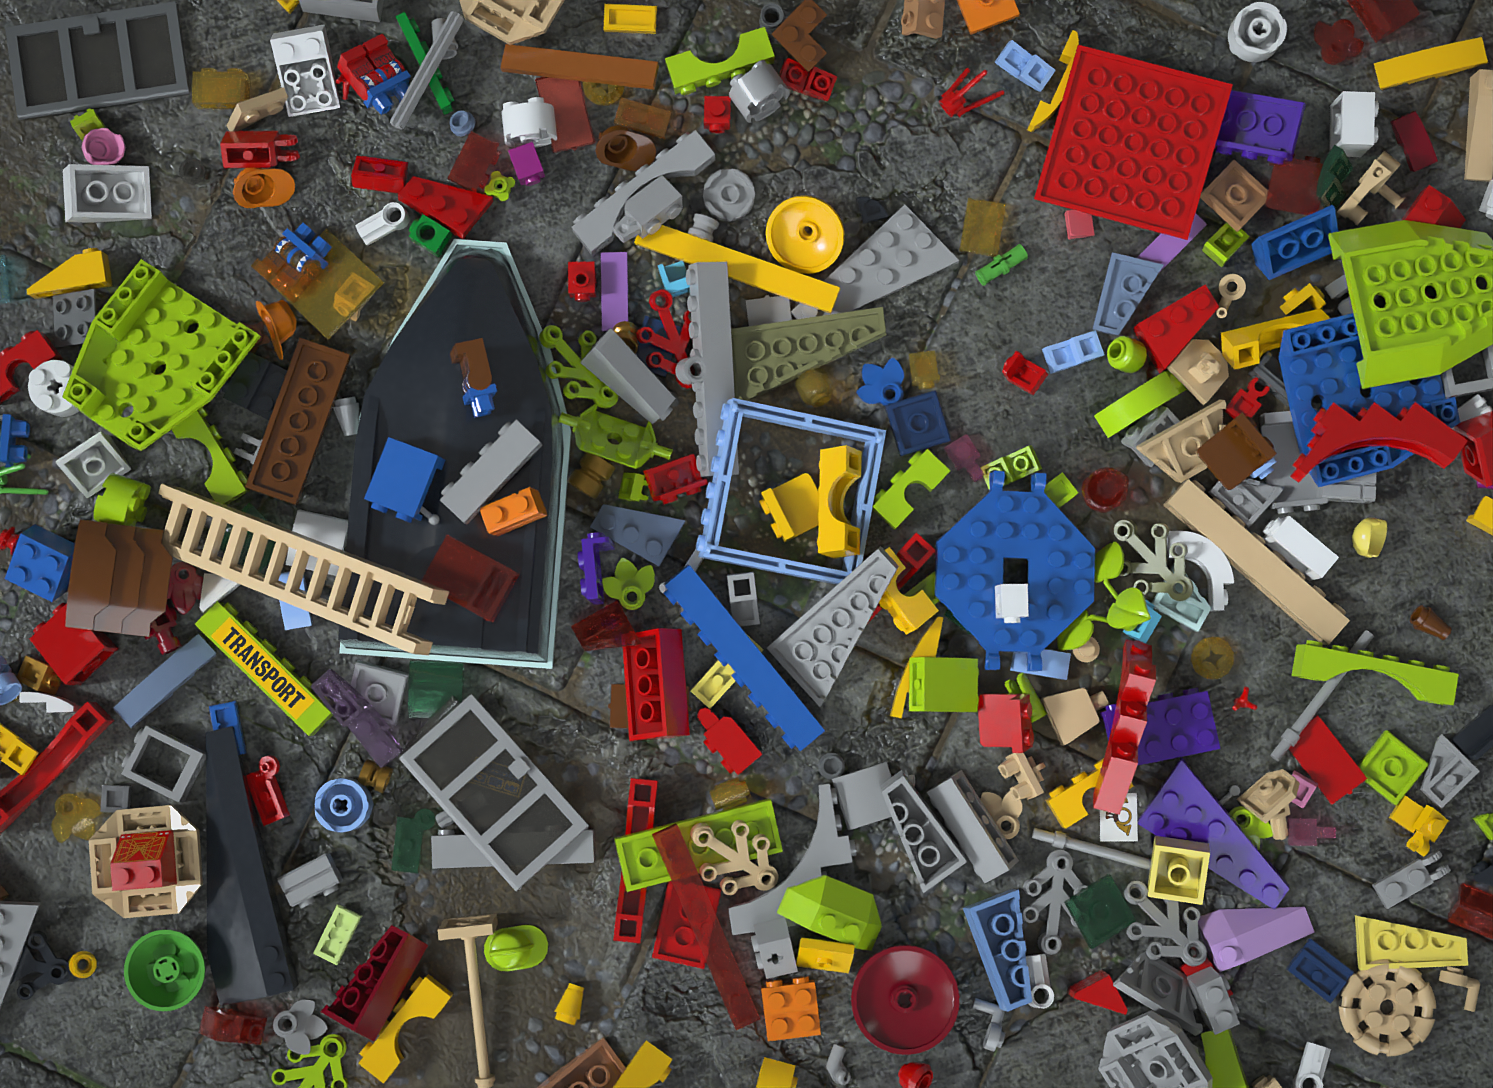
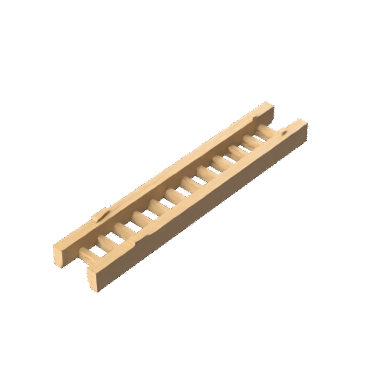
(290, 592)

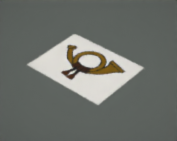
(1123, 826)

